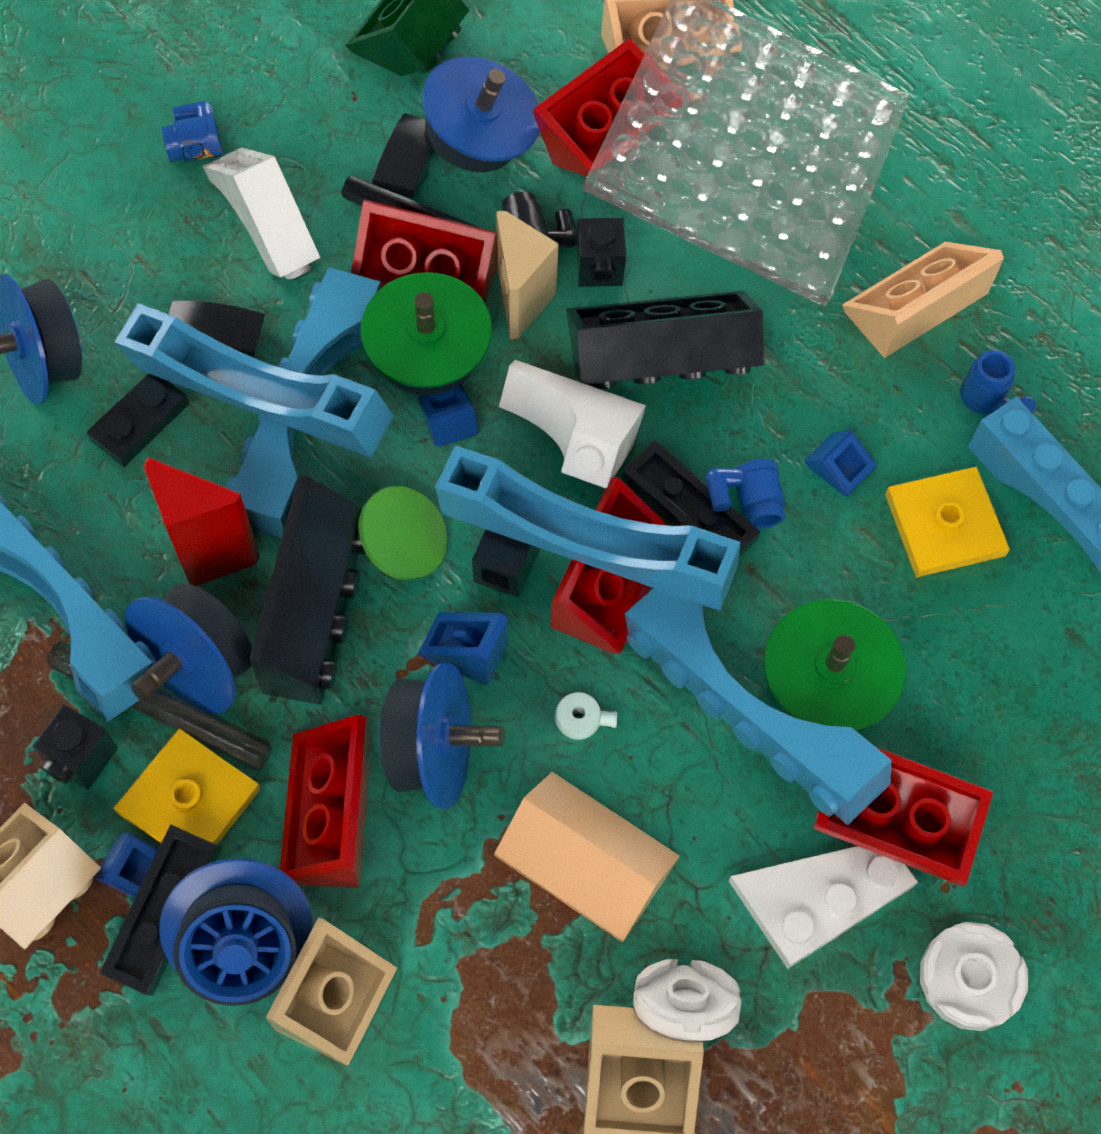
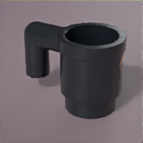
(525, 208)

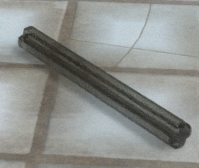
(186, 716)

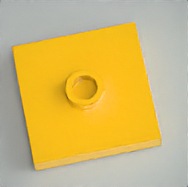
(946, 522)
(188, 790)

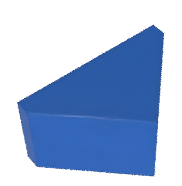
(468, 642)

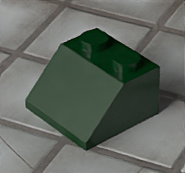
(408, 33)

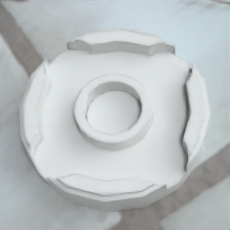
(973, 976)
(687, 1000)

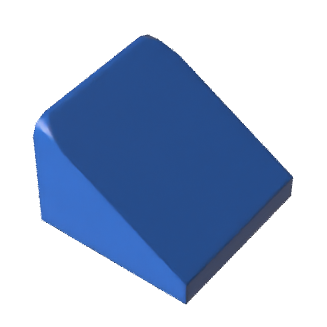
(449, 416)
(841, 461)
(126, 864)

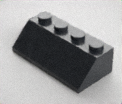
(666, 338)
(308, 595)

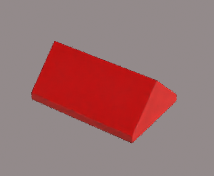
(582, 111)
(405, 242)
(203, 523)
(594, 601)
(327, 804)
(919, 821)

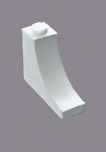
(266, 208)
(586, 422)

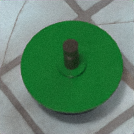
(426, 332)
(834, 664)

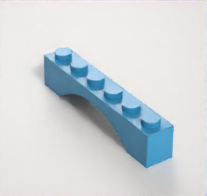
(319, 342)
(314, 404)
(1035, 463)
(665, 557)
(101, 653)
(828, 761)

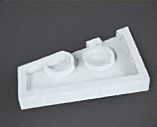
(819, 897)

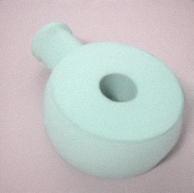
(591, 720)

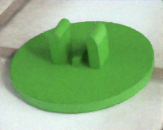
(402, 533)

